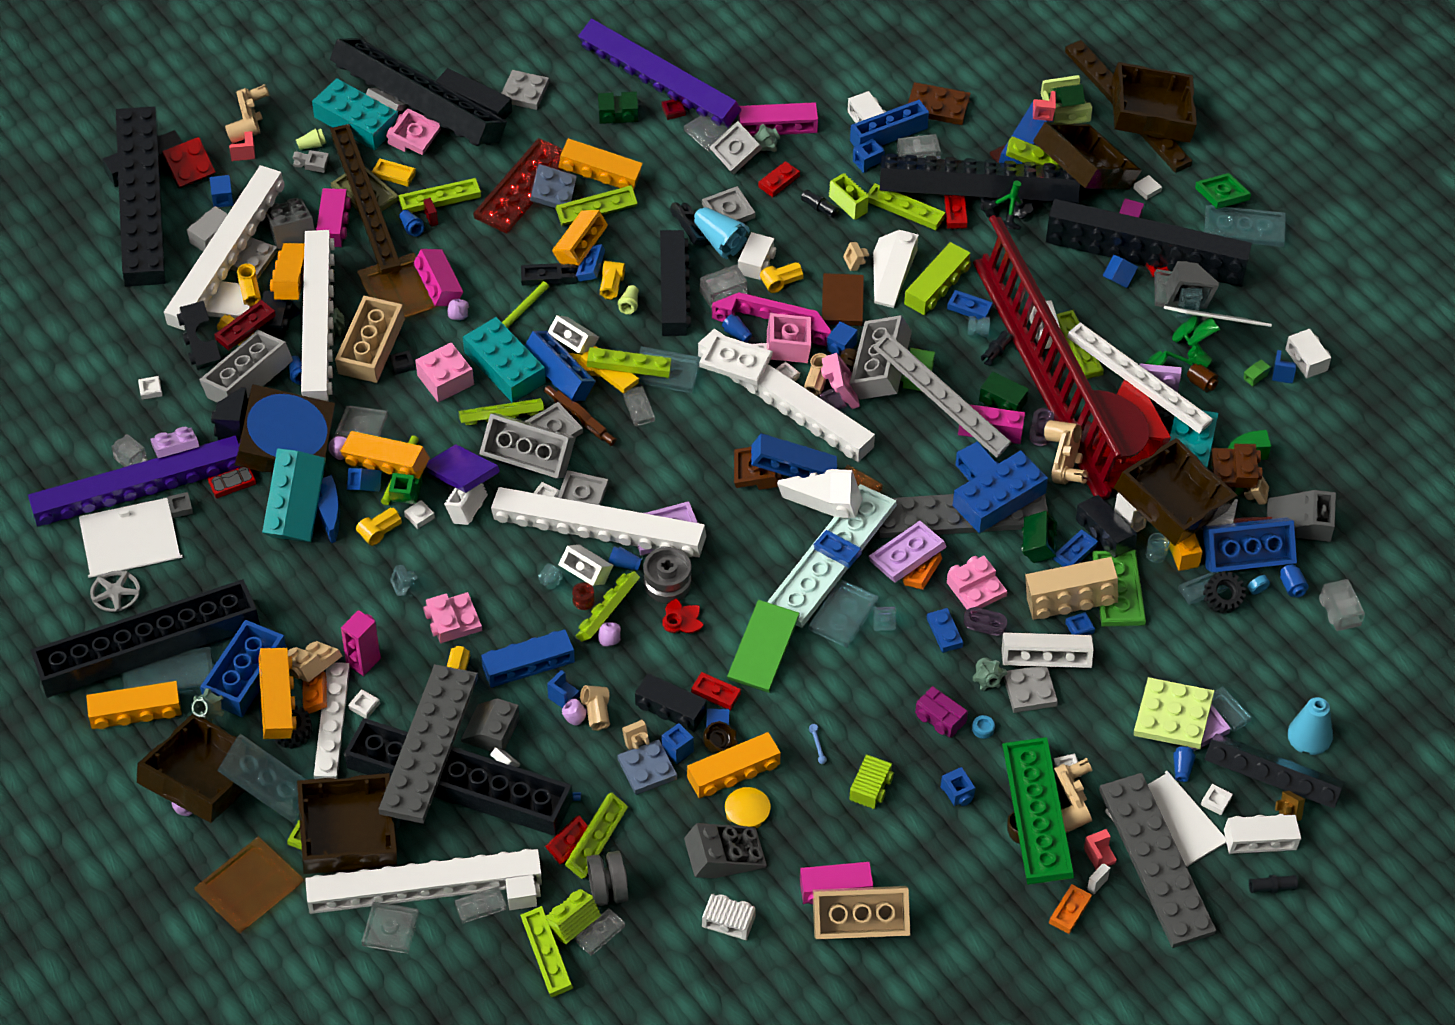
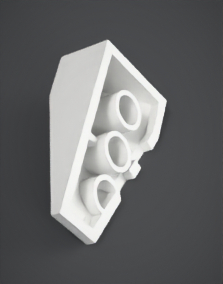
(891, 265)
(829, 493)

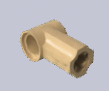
(815, 380)
(596, 702)

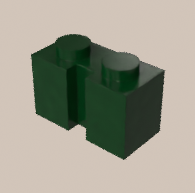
(1069, 95)
(618, 108)
(1003, 393)
(1039, 536)

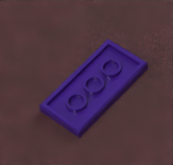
(461, 468)

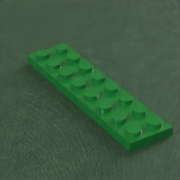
(1037, 811)

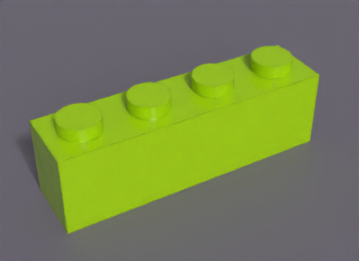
(937, 278)

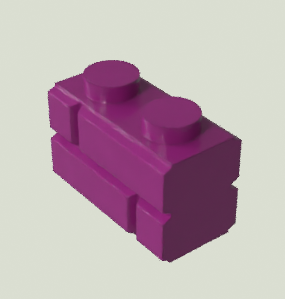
(941, 712)

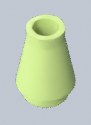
(311, 140)
(629, 300)

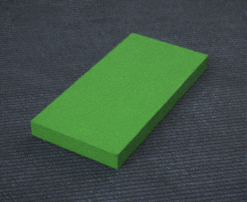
(1130, 606)
(763, 646)

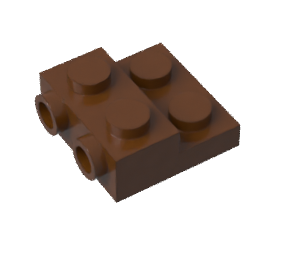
(1238, 465)
(750, 475)

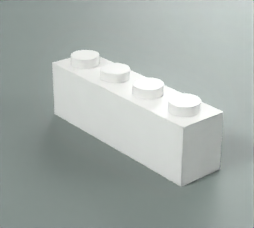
(1047, 650)

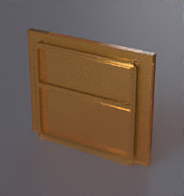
(399, 286)
(249, 884)

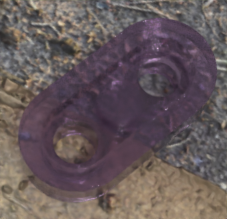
(1038, 425)
(986, 621)

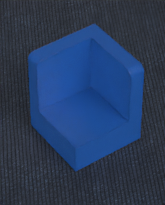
(221, 191)
(1120, 271)
(1283, 370)
(364, 479)
(560, 691)
(678, 743)

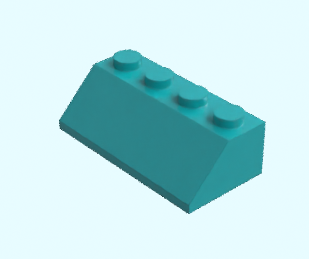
(294, 495)

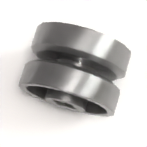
(667, 574)
(608, 878)

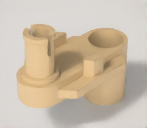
(250, 118)
(1067, 454)
(1077, 813)

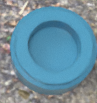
(1258, 584)
(983, 727)

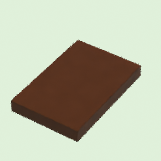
(842, 299)

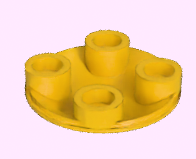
(747, 807)

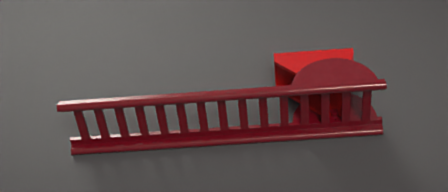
(1123, 423)

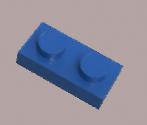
(591, 264)
(969, 305)
(837, 548)
(1076, 549)
(944, 630)

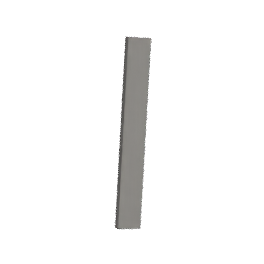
(942, 395)

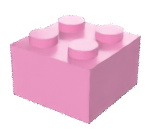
(789, 337)
(444, 372)

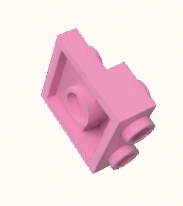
(413, 132)
(839, 376)
(976, 583)
(452, 617)

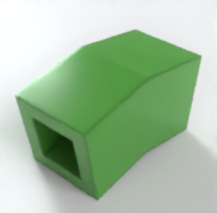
(1256, 372)

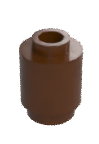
(1202, 377)

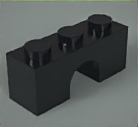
(202, 353)

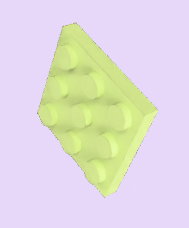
(1174, 713)

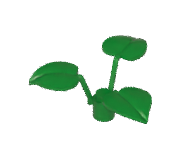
(1196, 353)

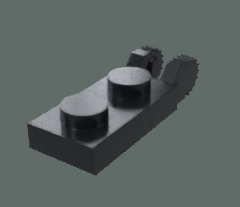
(686, 218)
(549, 273)

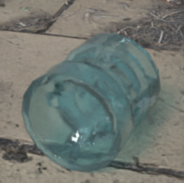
(978, 326)
(1157, 548)

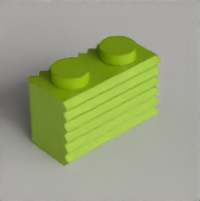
(849, 196)
(870, 781)
(573, 916)

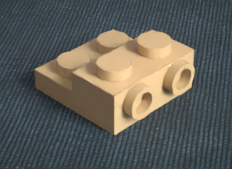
(312, 661)

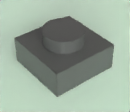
(180, 505)

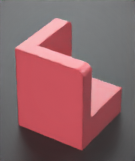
(1044, 109)
(245, 150)
(1098, 849)

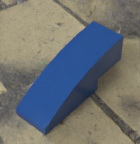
(328, 508)

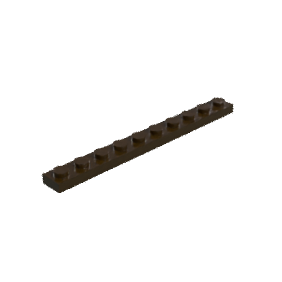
(1102, 79)
(365, 199)

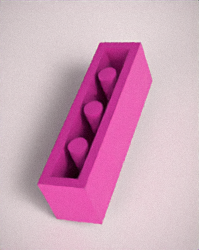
(786, 118)

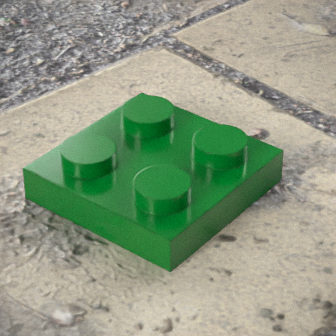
(1223, 190)

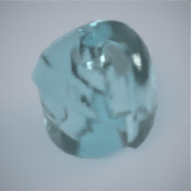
(550, 576)

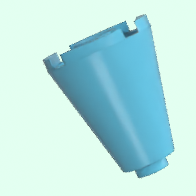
(721, 231)
(1312, 727)

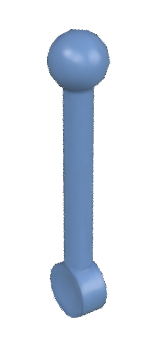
(813, 728)

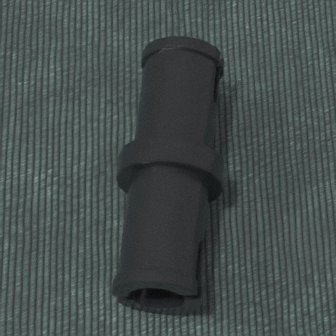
(820, 203)
(996, 347)
(1273, 884)

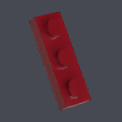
(245, 325)

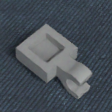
(313, 160)

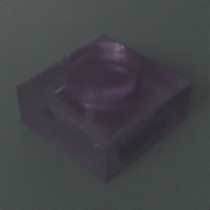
(833, 399)

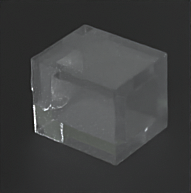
(128, 451)

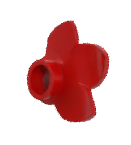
(684, 617)

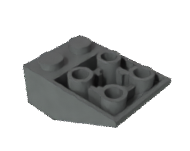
(289, 222)
(1310, 510)
(723, 850)

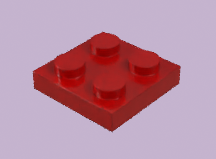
(188, 162)

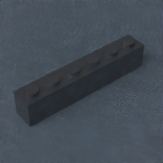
(673, 283)
(1274, 770)

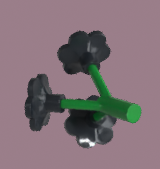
(1018, 206)

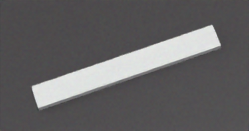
(1139, 378)

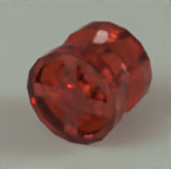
(587, 600)

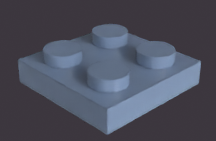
(552, 186)
(647, 767)

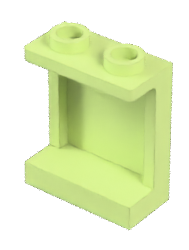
(1068, 114)

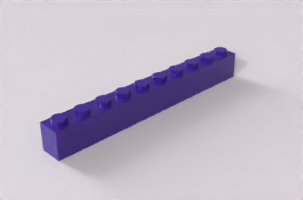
(659, 73)
(133, 481)

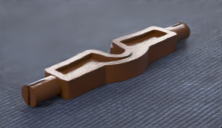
(586, 419)

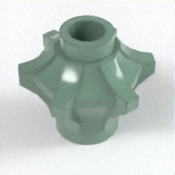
(767, 138)
(988, 673)
(207, 705)

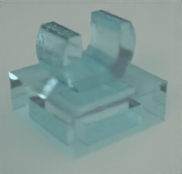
(402, 579)
(884, 618)

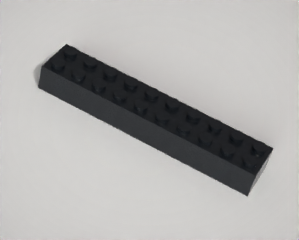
(418, 91)
(976, 178)
(140, 196)
(1146, 241)
(143, 638)
(470, 780)

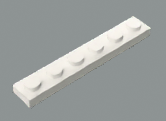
(332, 722)

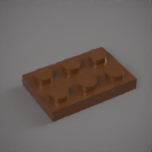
(942, 103)

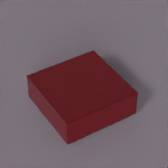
(673, 109)
(430, 212)

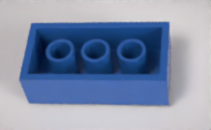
(1000, 491)
(1249, 544)
(237, 669)

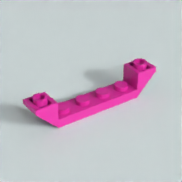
(763, 307)

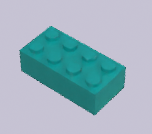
(345, 105)
(504, 359)
(1197, 443)

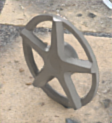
(115, 591)

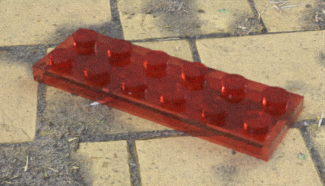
(512, 195)

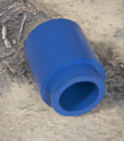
(1293, 581)

